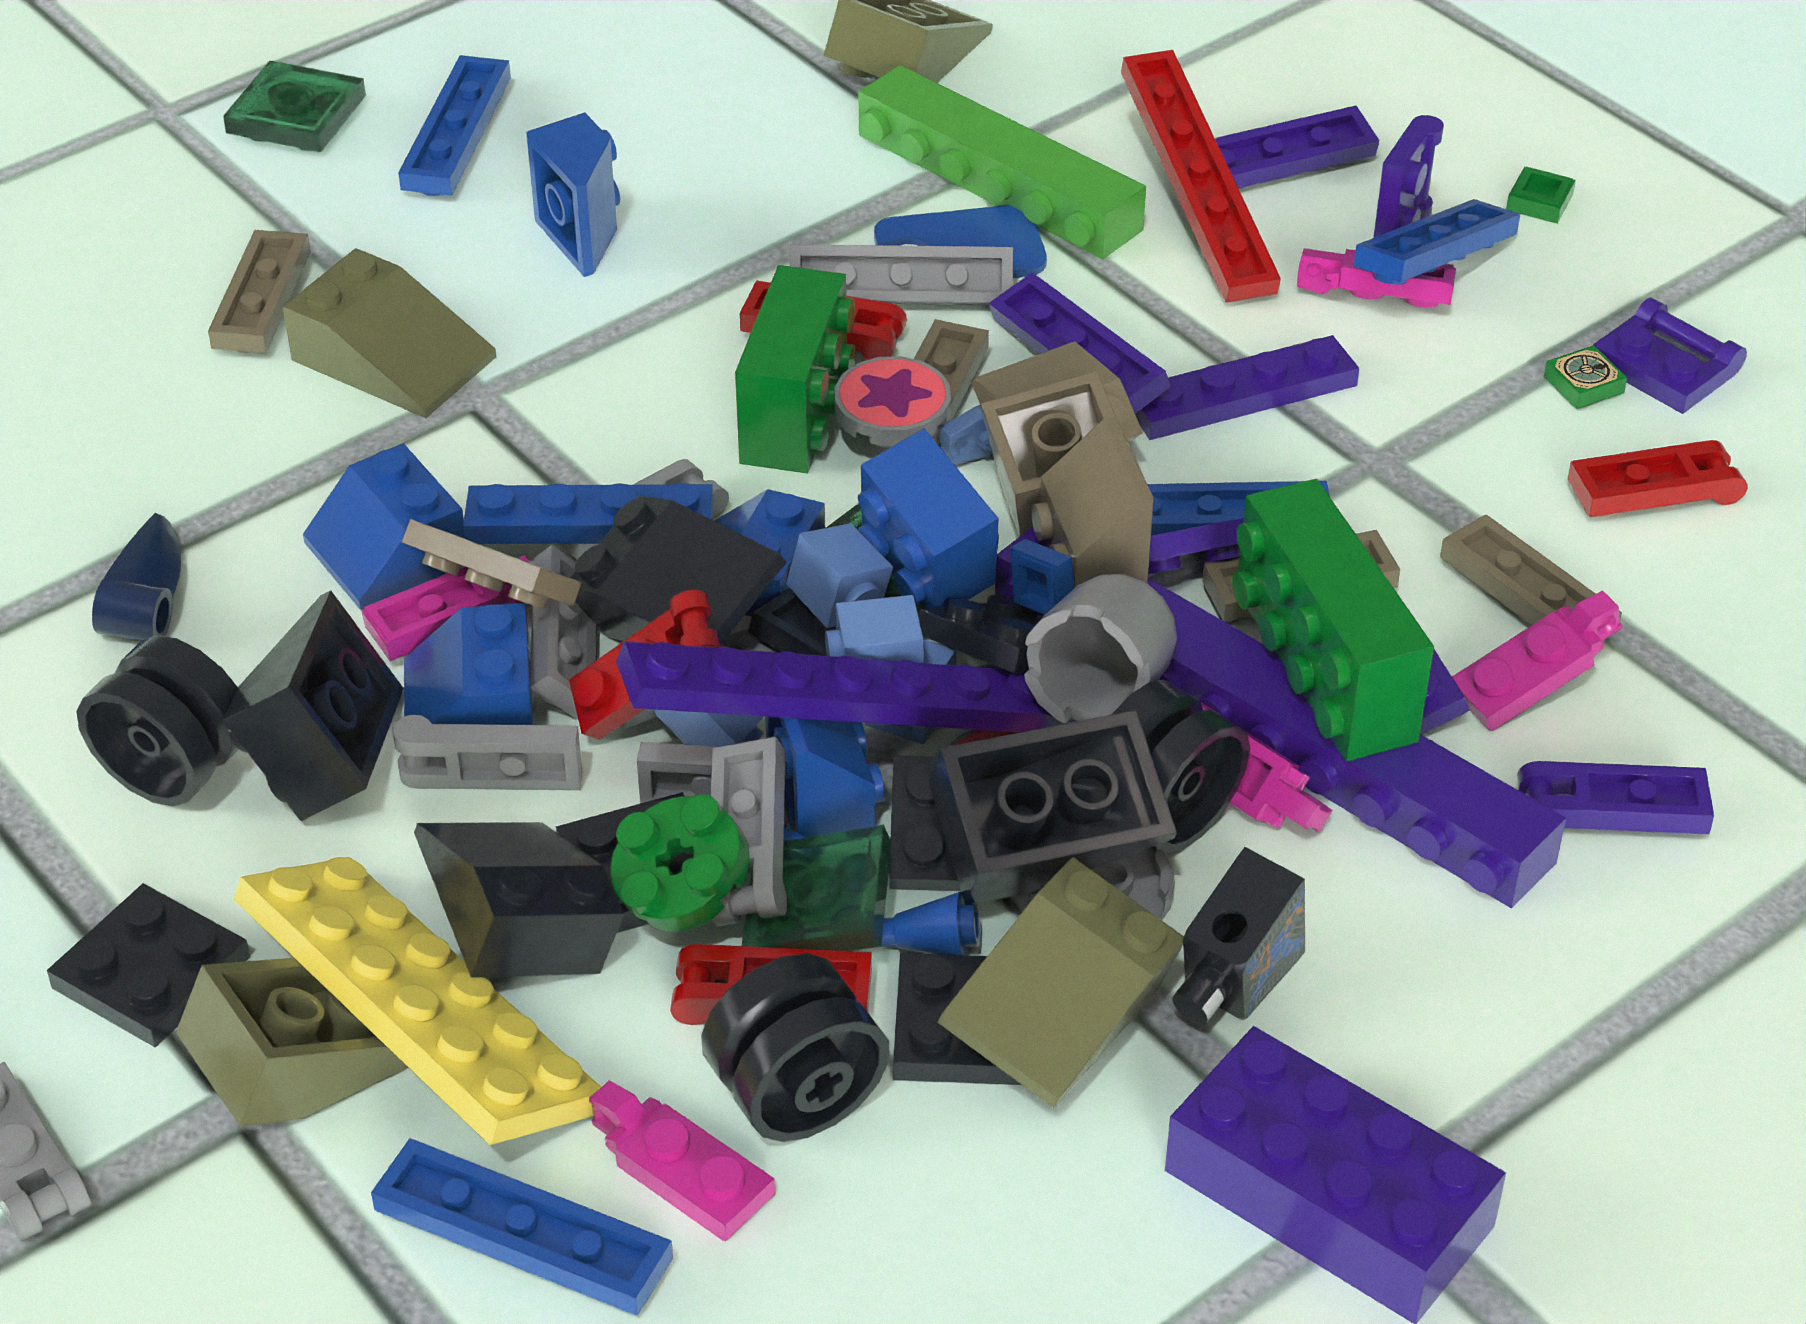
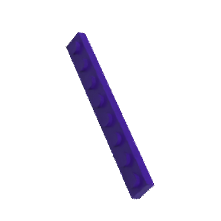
(828, 688)

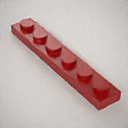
(1200, 176)

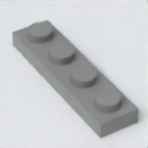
(914, 272)

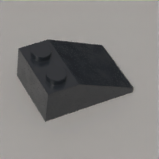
(663, 551)
(316, 710)
(1045, 795)
(521, 898)

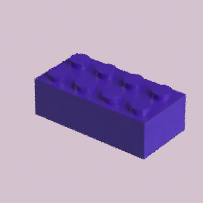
(1334, 1173)

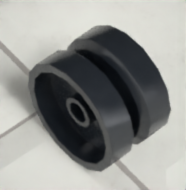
(160, 720)
(1194, 754)
(794, 1047)

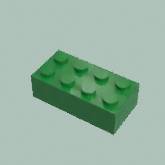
(1332, 620)

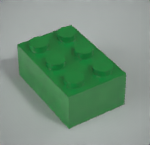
(792, 369)

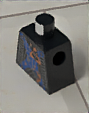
(1242, 939)

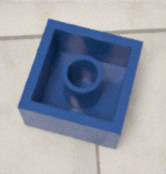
(928, 522)

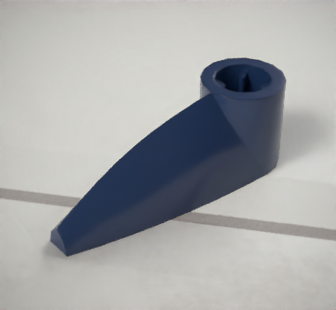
(140, 585)

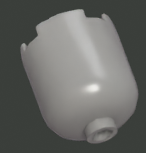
(1099, 647)

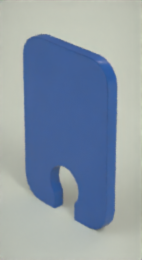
(973, 228)

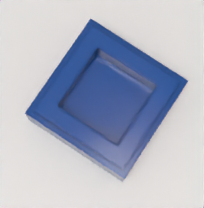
(1040, 576)

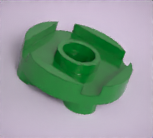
(658, 835)

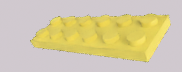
(419, 998)

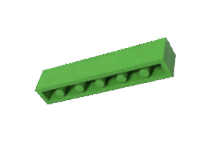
(1002, 161)

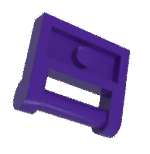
(1408, 175)
(1664, 369)

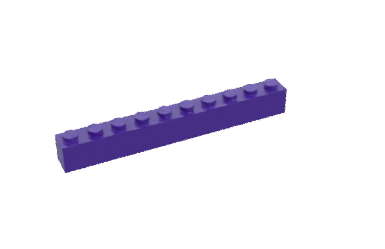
(1411, 793)

